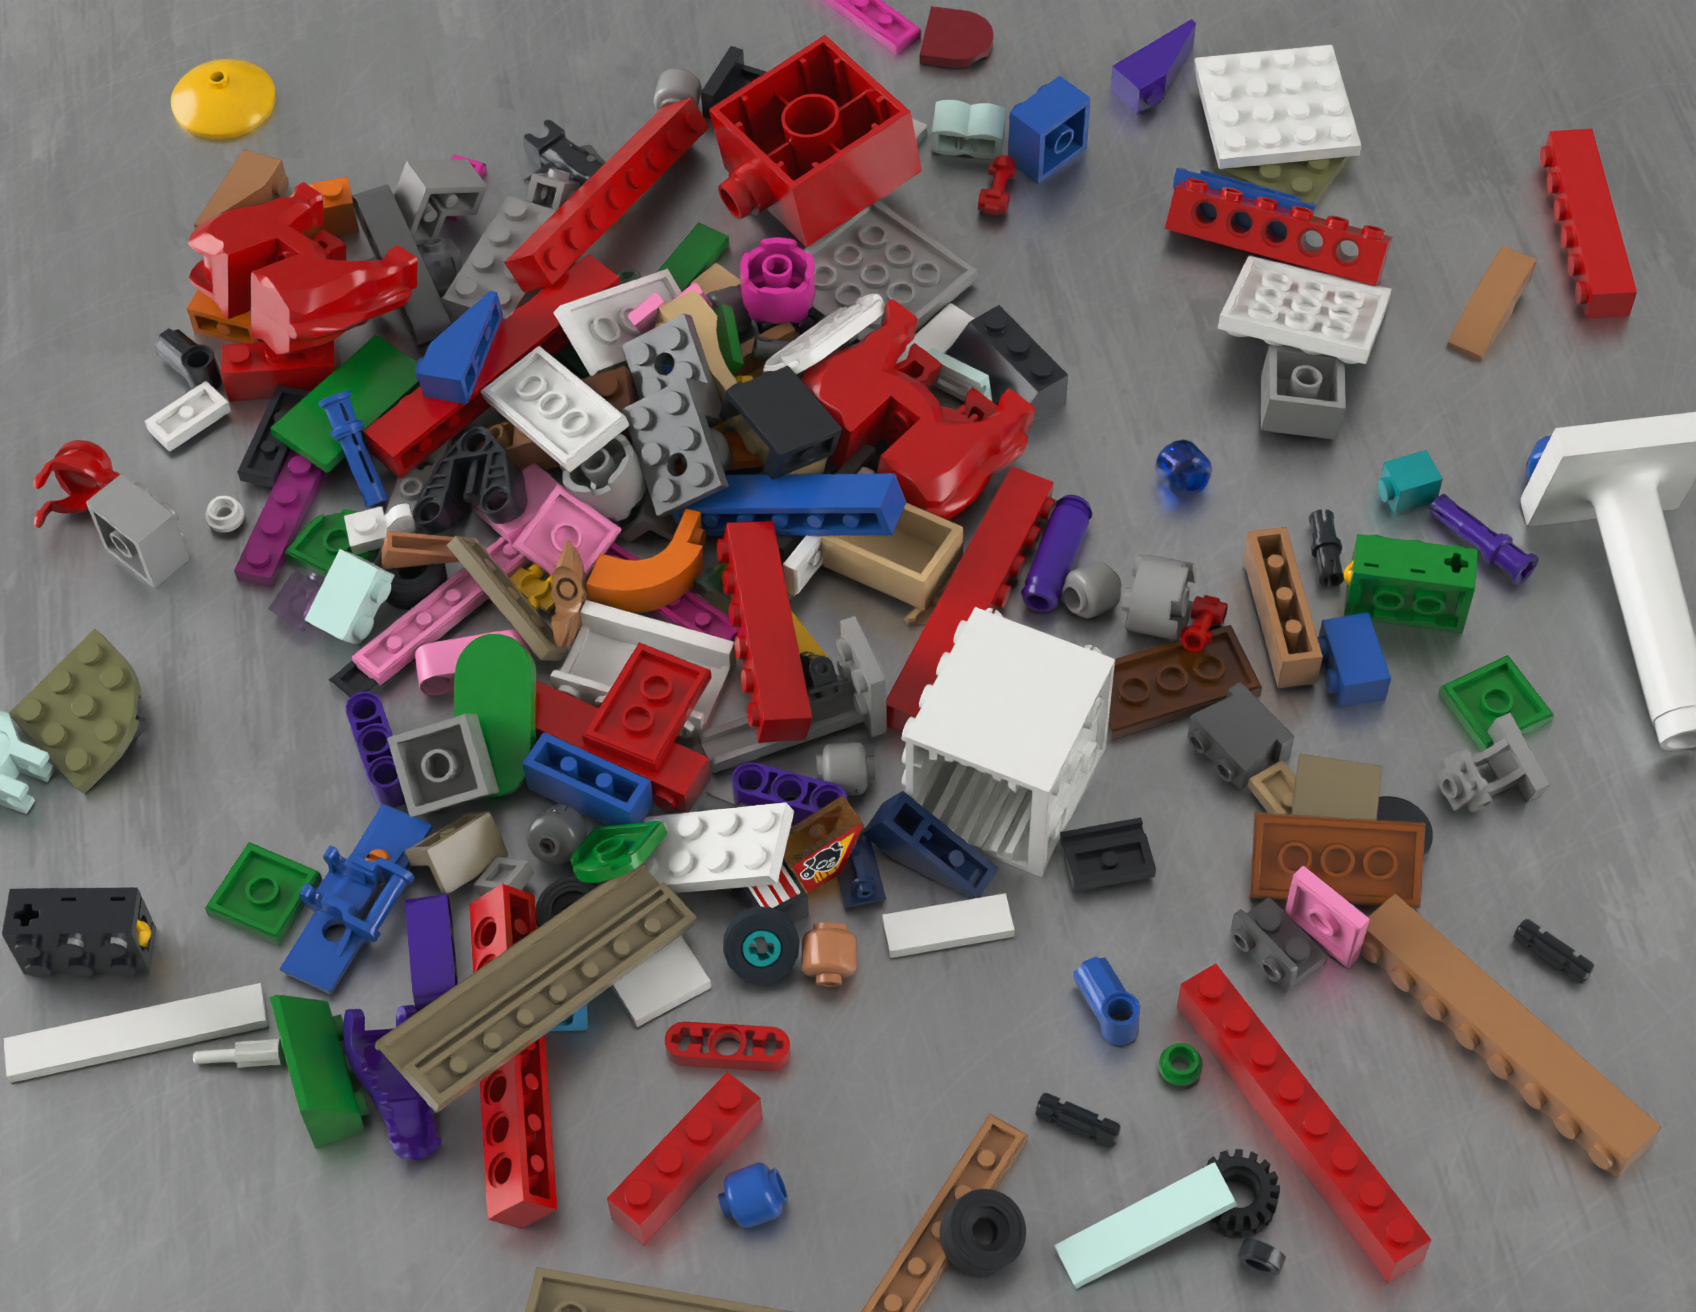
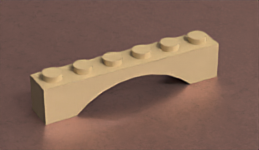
(706, 323)

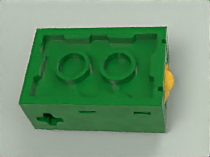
(1411, 582)

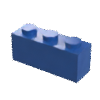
(587, 782)

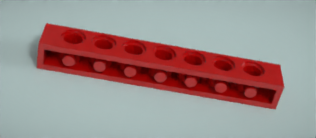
(517, 1093)

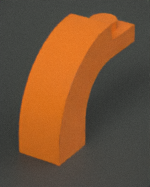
(655, 581)

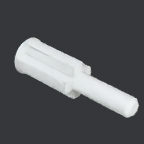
(245, 1054)

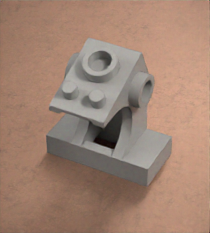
(1509, 761)

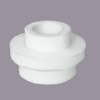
(221, 507)

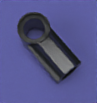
(188, 358)

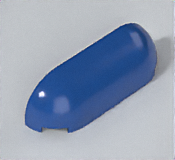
(1249, 191)

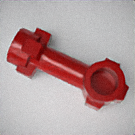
(994, 199)
(1207, 613)

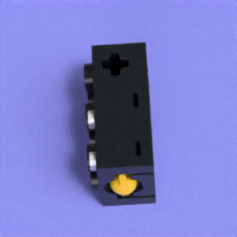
(79, 931)

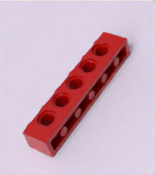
(1187, 218)

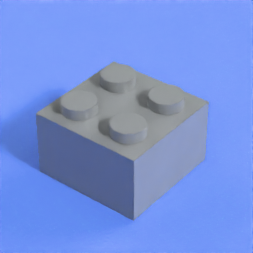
(1302, 393)
(139, 530)
(443, 764)

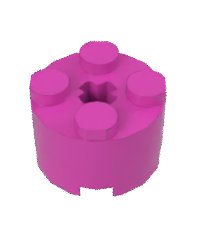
(777, 281)

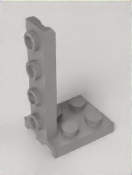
(855, 702)

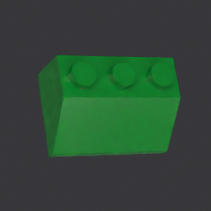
(319, 1069)

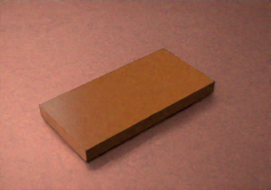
(1353, 856)

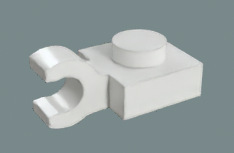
(369, 527)

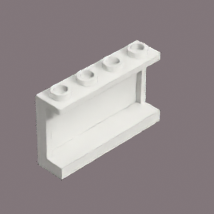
(609, 640)

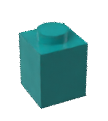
(1409, 482)

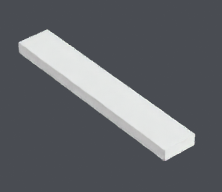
(135, 1032)

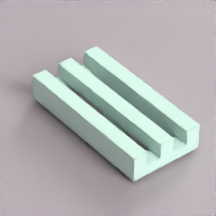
(959, 377)

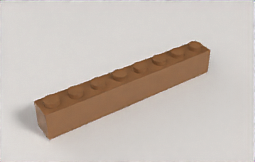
(1508, 1037)

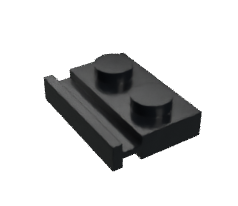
(1107, 854)

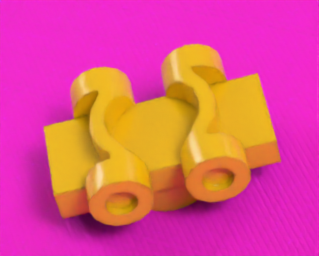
(533, 588)

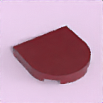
(955, 38)

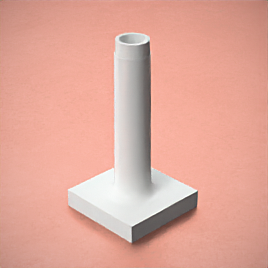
(1625, 480)

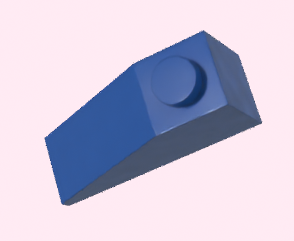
(459, 352)

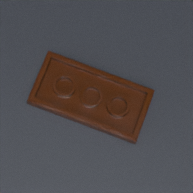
(1175, 683)

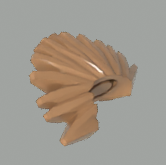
(569, 595)

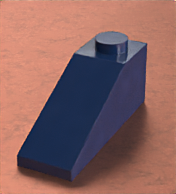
(928, 846)

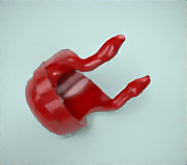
(81, 472)

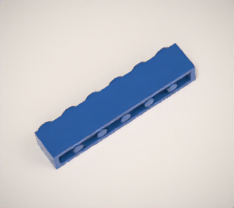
(806, 504)

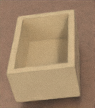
(905, 565)

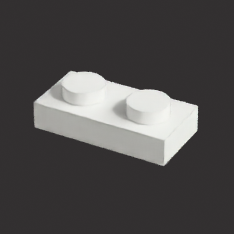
(187, 416)

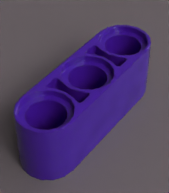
(368, 736)
(778, 784)
(430, 948)

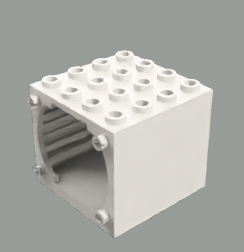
(1009, 737)

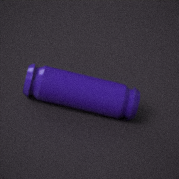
(1056, 553)

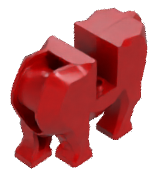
(294, 284)
(934, 451)

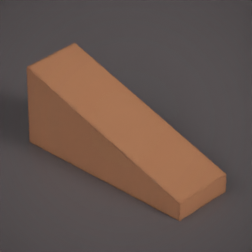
(414, 549)

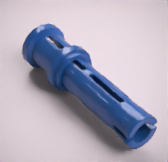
(348, 431)

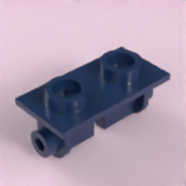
(860, 878)

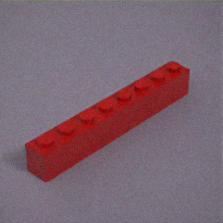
(606, 196)
(424, 424)
(978, 581)
(1303, 1124)

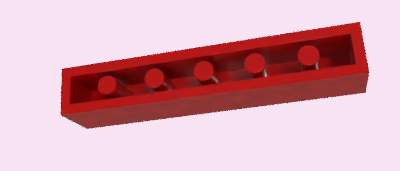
(1588, 224)
(765, 632)
(675, 783)

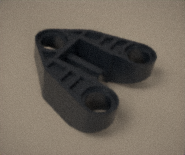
(465, 476)

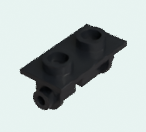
(820, 675)

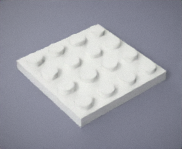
(1276, 107)
(1305, 310)

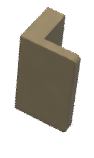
(459, 850)

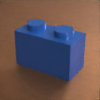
(1353, 660)

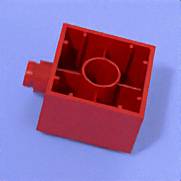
(813, 142)

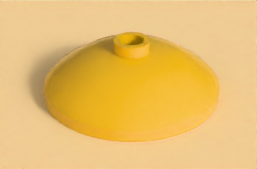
(223, 98)

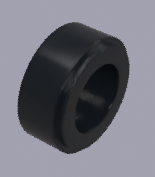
(1261, 1257)

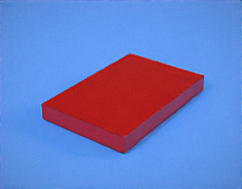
(647, 706)

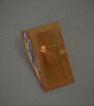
(822, 844)

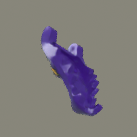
(400, 1105)

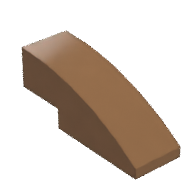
(1492, 303)

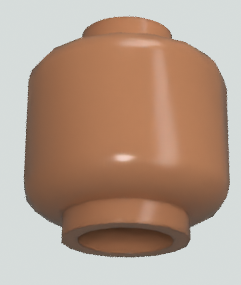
(829, 953)

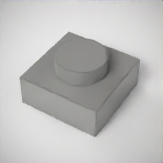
(506, 871)

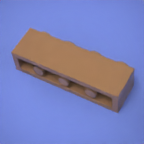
(1282, 607)

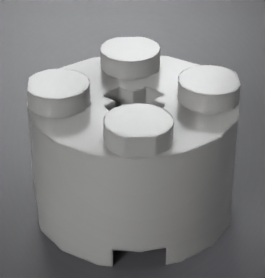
(609, 479)
(1159, 596)

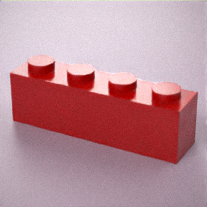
(685, 1158)

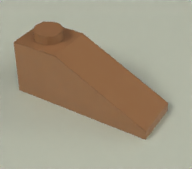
(250, 182)

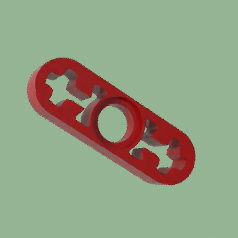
(715, 1032)

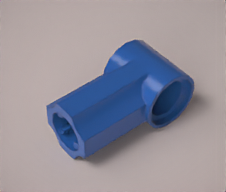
(1108, 999)

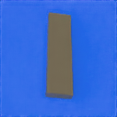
(507, 597)

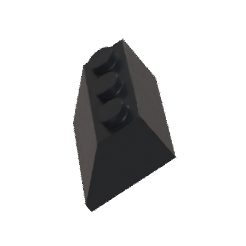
(1012, 360)

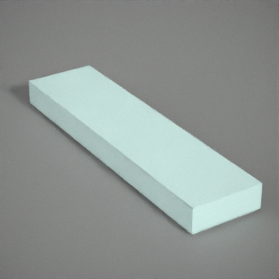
(1145, 1225)

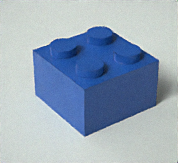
(1048, 129)

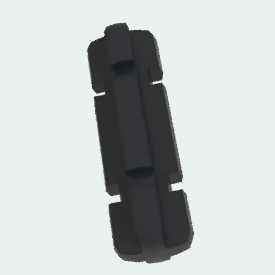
(1553, 951)
(1077, 1119)

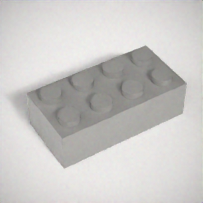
(486, 267)

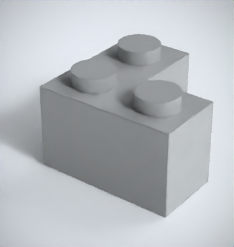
(436, 190)

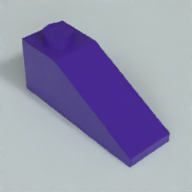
(1150, 72)

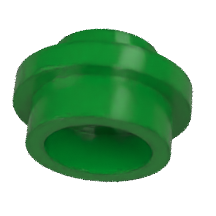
(1180, 1053)

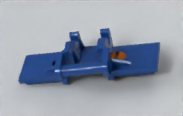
(346, 894)

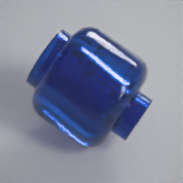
(1183, 468)

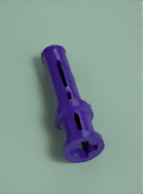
(1495, 547)

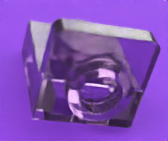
(297, 598)

